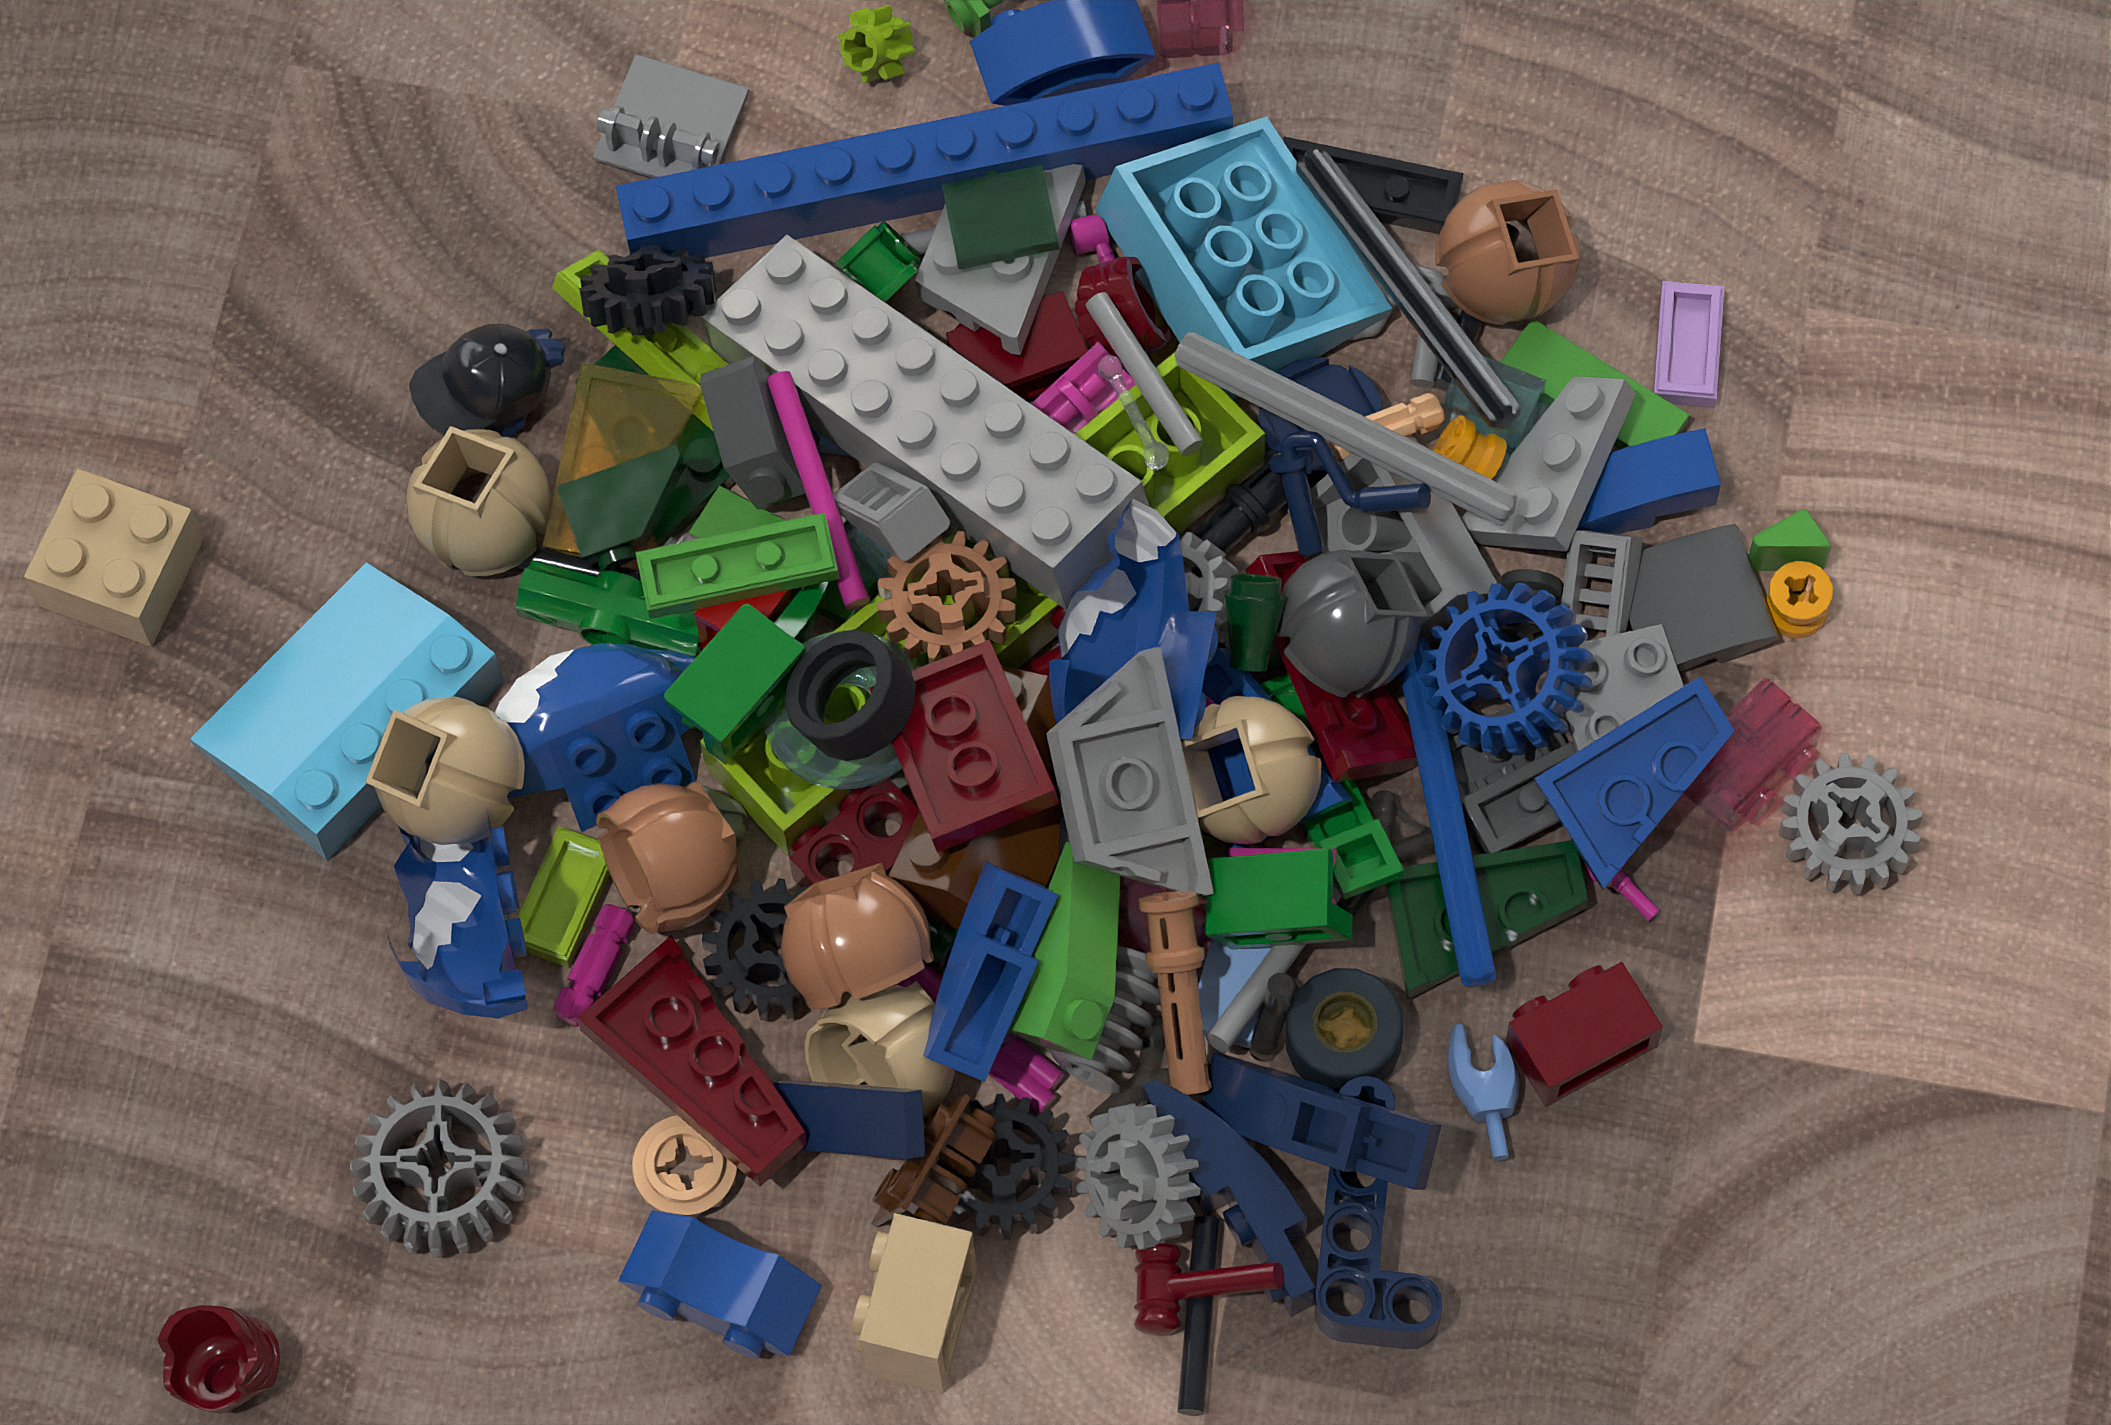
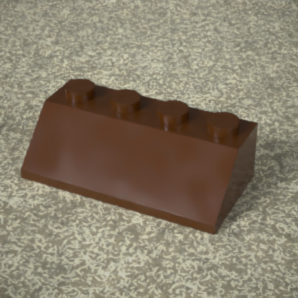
(1026, 847)

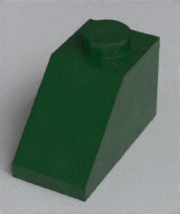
(620, 506)

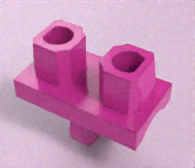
(1080, 392)

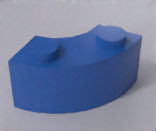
(1061, 49)
(719, 1284)

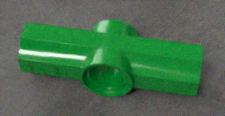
(602, 609)

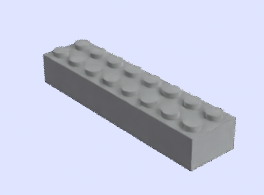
(929, 414)

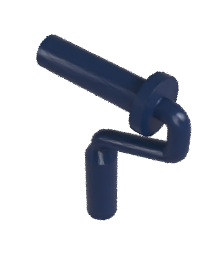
(1292, 465)

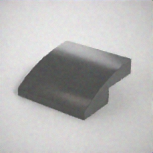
(1702, 597)
(1499, 790)

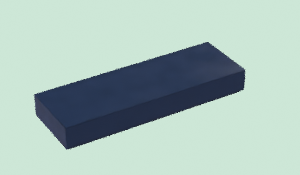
(857, 1118)

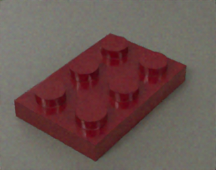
(970, 750)

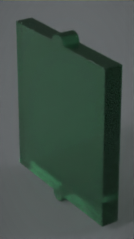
(1000, 217)

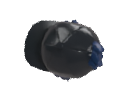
(487, 379)

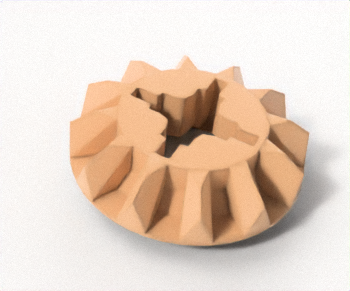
(665, 1191)

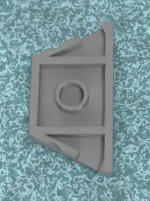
(998, 293)
(1129, 781)

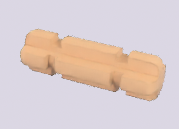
(1418, 417)

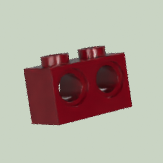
(848, 836)

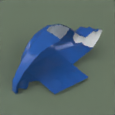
(1131, 607)
(598, 725)
(463, 925)

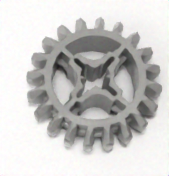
(412, 1164)

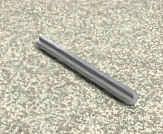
(1346, 428)

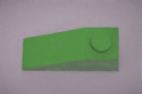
(1076, 964)

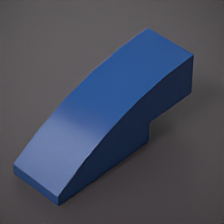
(1652, 482)
(987, 970)

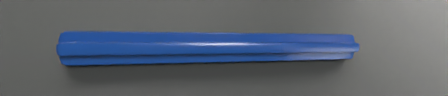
(1447, 827)

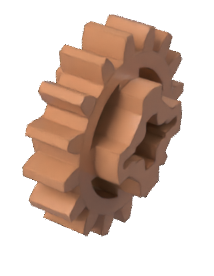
(919, 605)

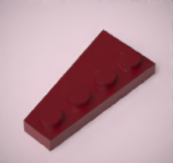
(1353, 733)
(685, 1052)

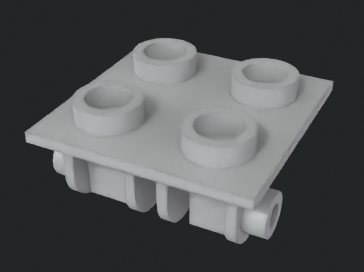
(668, 120)
(1627, 678)

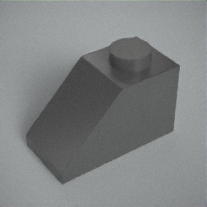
(751, 432)

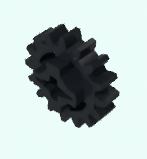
(648, 290)
(751, 964)
(1028, 1168)

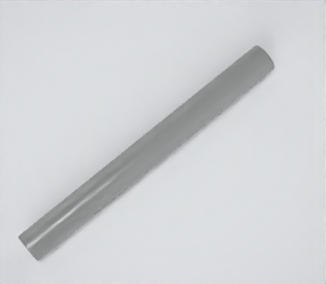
(1253, 994)

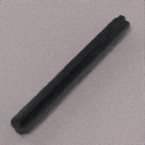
(1408, 289)

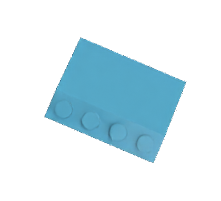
(1240, 248)
(319, 706)

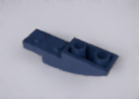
(1321, 1123)
(1239, 1177)

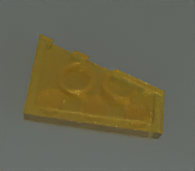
(614, 421)

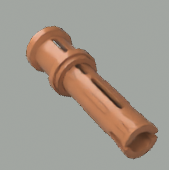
(1175, 960)

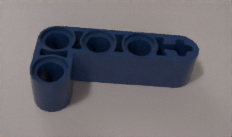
(1359, 1271)

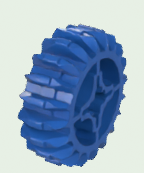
(1461, 685)

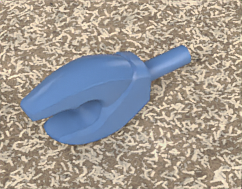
(1488, 1093)

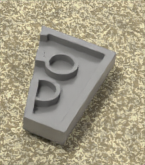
(1558, 466)

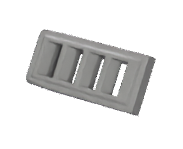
(892, 510)
(1622, 573)

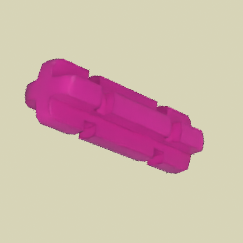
(594, 963)

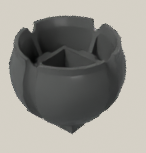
(1351, 621)

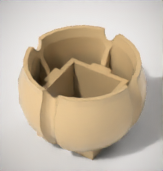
(503, 521)
(1278, 762)
(467, 778)
(879, 1044)

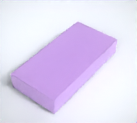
(1688, 343)

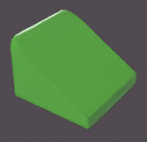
(1790, 541)

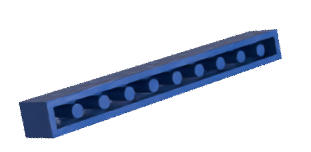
(904, 168)

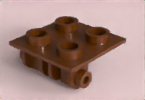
(912, 1185)

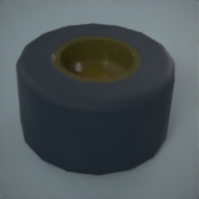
(1348, 1007)

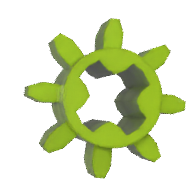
(876, 43)

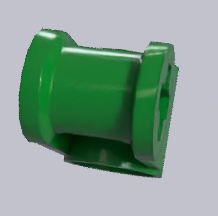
(880, 261)

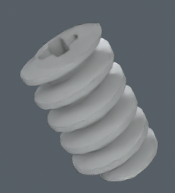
(1132, 988)

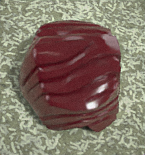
(1129, 298)
(217, 1357)

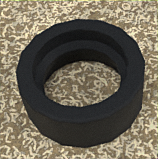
(823, 670)

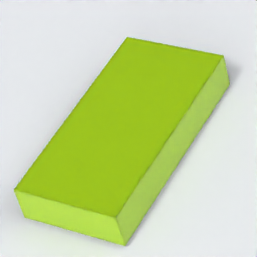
(563, 897)

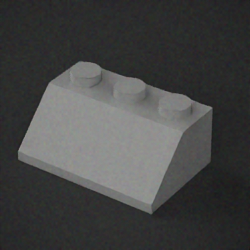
(1428, 541)

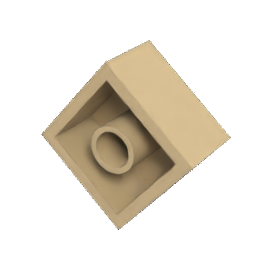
(114, 557)
(916, 1302)

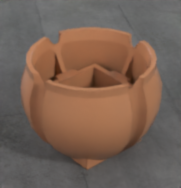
(1482, 260)
(669, 854)
(853, 937)

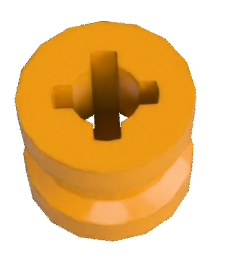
(1471, 448)
(1794, 613)

